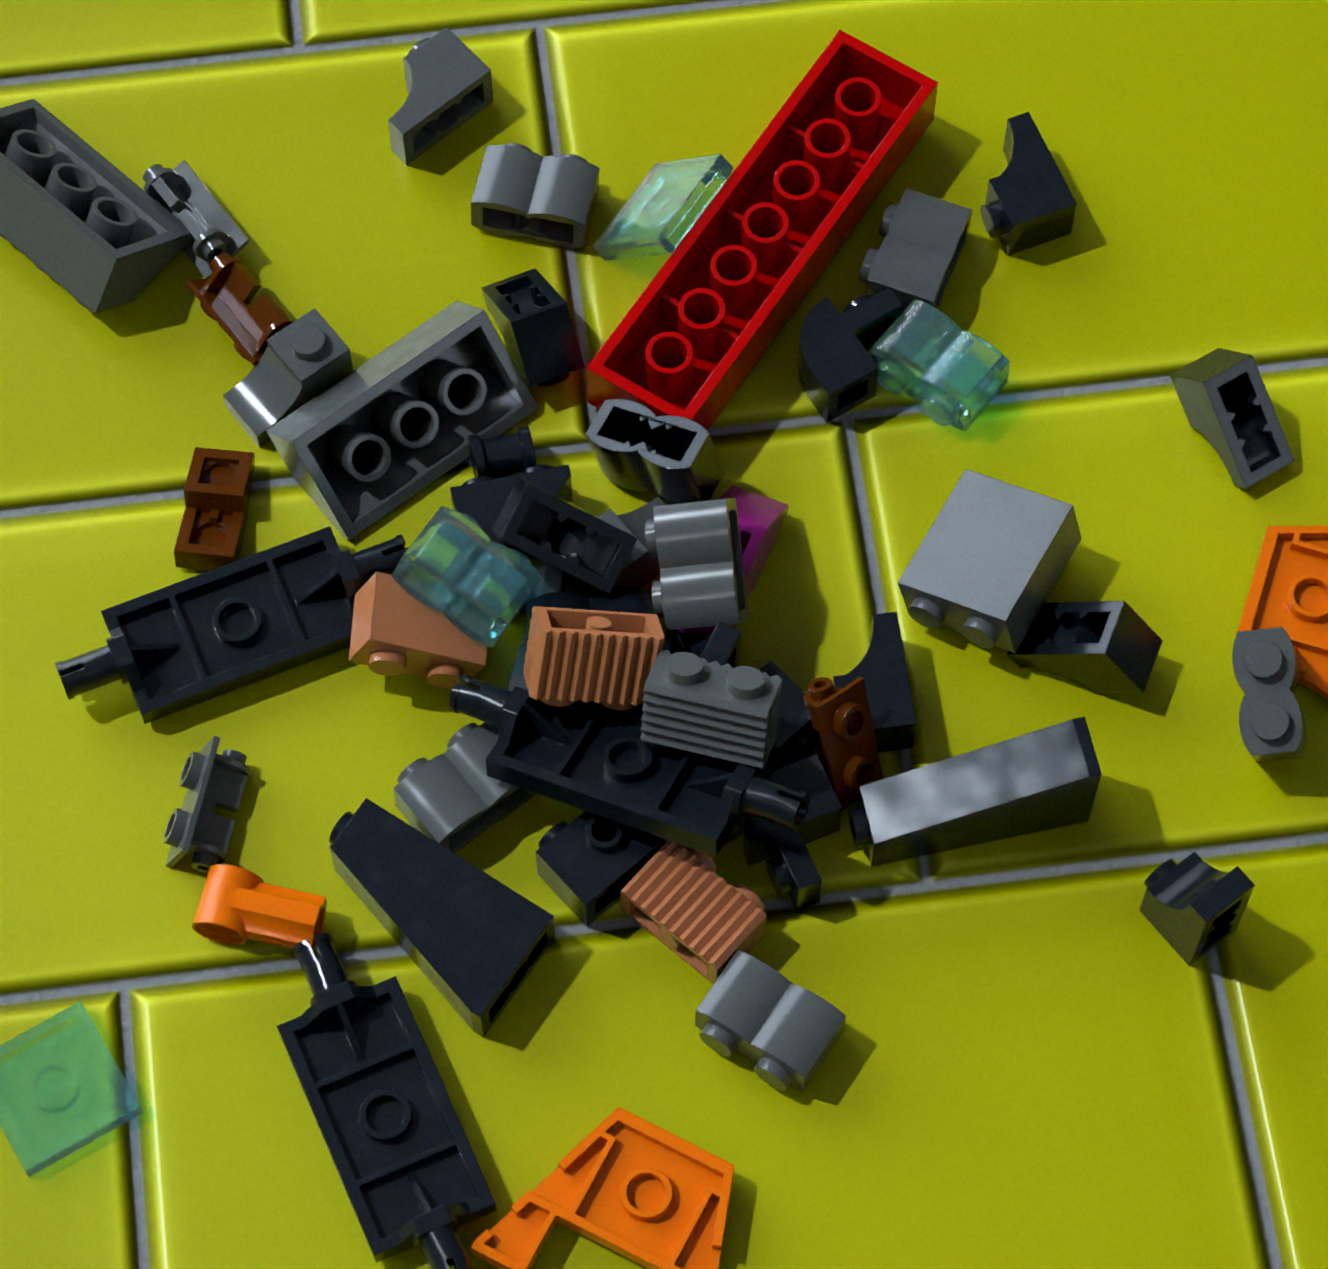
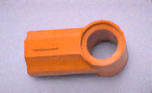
(243, 907)

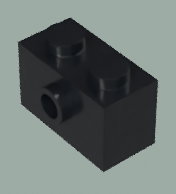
(592, 862)

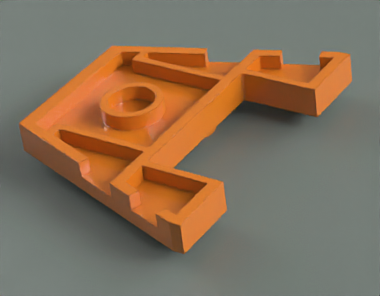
(1292, 593)
(630, 1193)

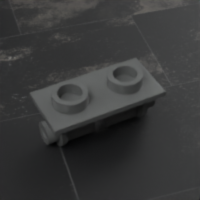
(198, 210)
(209, 783)

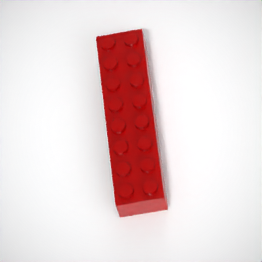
(766, 235)

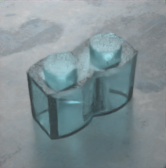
(939, 365)
(467, 576)

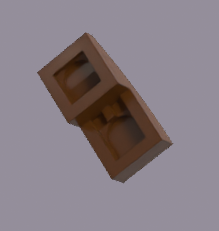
(215, 508)

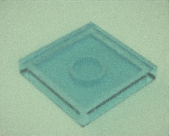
(663, 207)
(60, 1089)

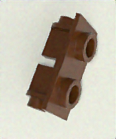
(227, 300)
(846, 736)

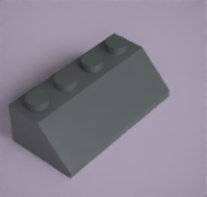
(79, 212)
(403, 418)

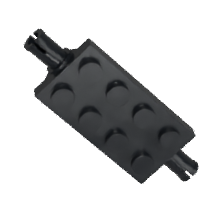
(231, 624)
(601, 766)
(384, 1113)

